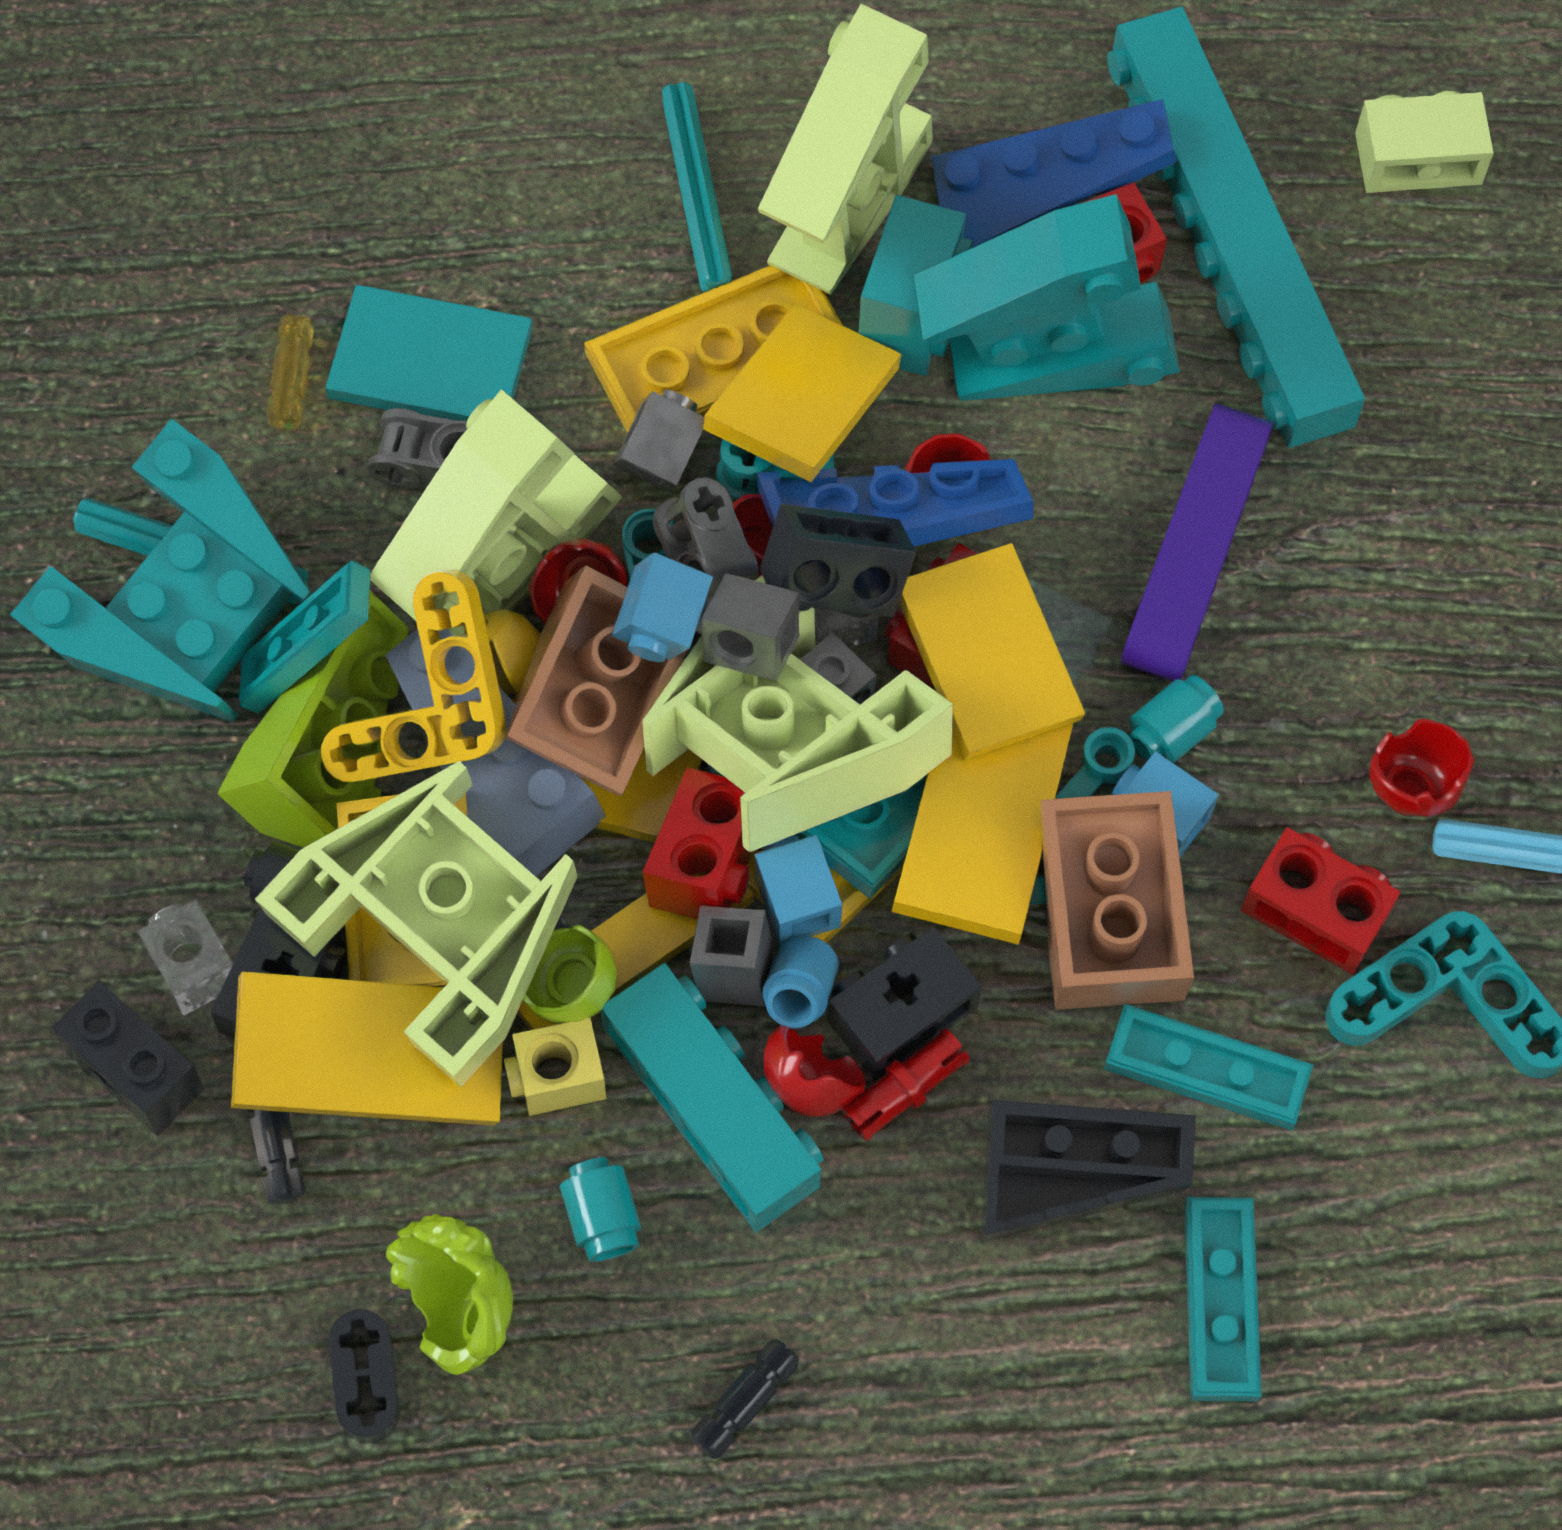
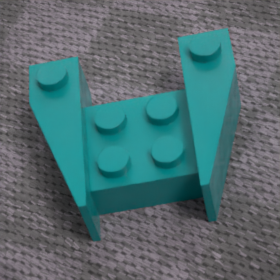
(1049, 308)
(193, 598)

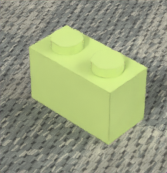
(1424, 141)

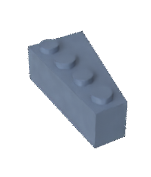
(515, 794)

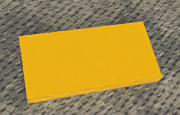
(699, 341)
(981, 837)
(346, 1053)

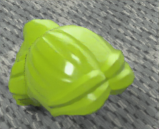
(456, 1288)

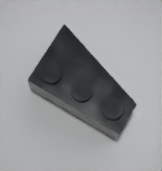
(1077, 1162)

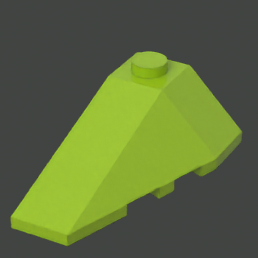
(280, 771)

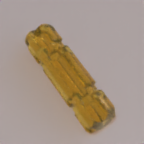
(290, 372)

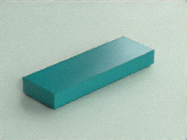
(305, 637)
(1208, 1067)
(1222, 1299)

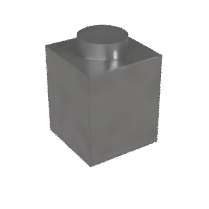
(731, 955)

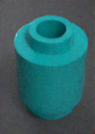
(1175, 719)
(601, 1209)

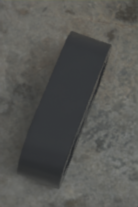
(348, 1378)

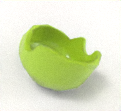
(572, 977)

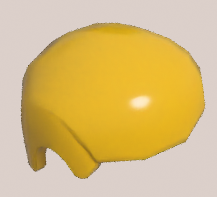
(512, 648)

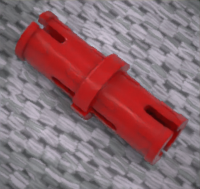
(905, 1084)

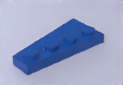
(1051, 168)
(931, 505)

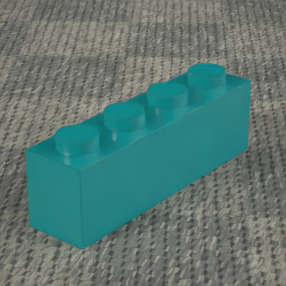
(712, 1096)

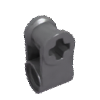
(412, 448)
(705, 541)

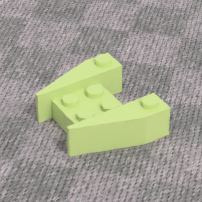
(849, 149)
(494, 511)
(799, 741)
(441, 895)

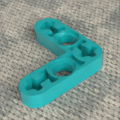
(1466, 976)

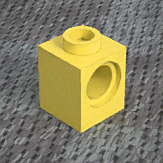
(567, 1041)

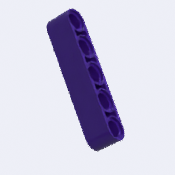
(1196, 543)

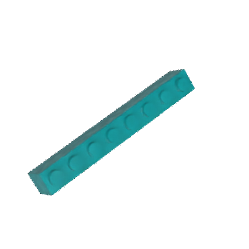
(1239, 233)

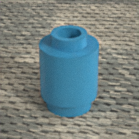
(800, 981)

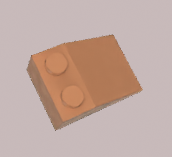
(586, 688)
(1114, 901)

